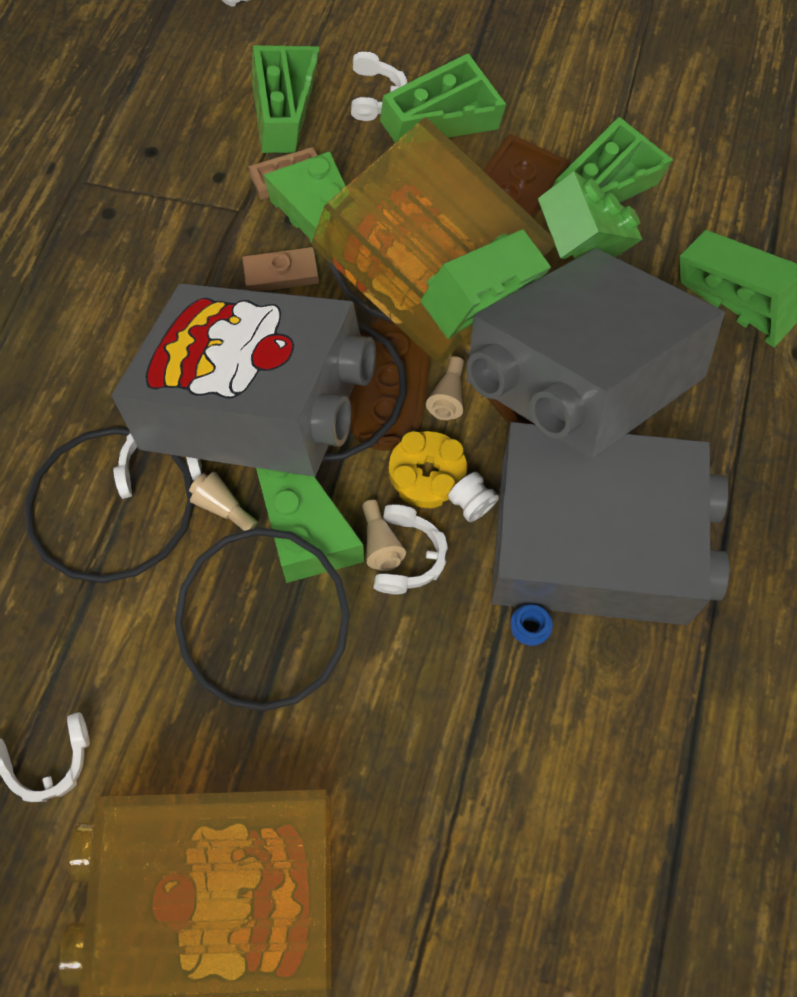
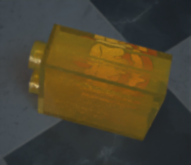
(411, 217)
(203, 896)

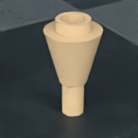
(446, 398)
(213, 495)
(383, 547)

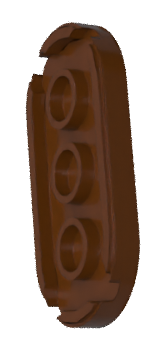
(375, 402)

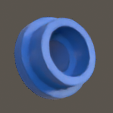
(536, 614)

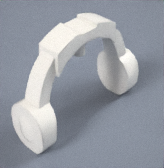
(368, 64)
(122, 474)
(407, 517)
(79, 740)

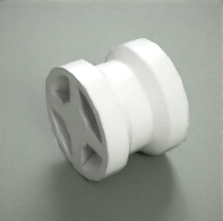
(473, 496)

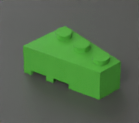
(282, 91)
(451, 97)
(621, 162)
(305, 190)
(588, 218)
(481, 280)
(745, 280)
(302, 507)

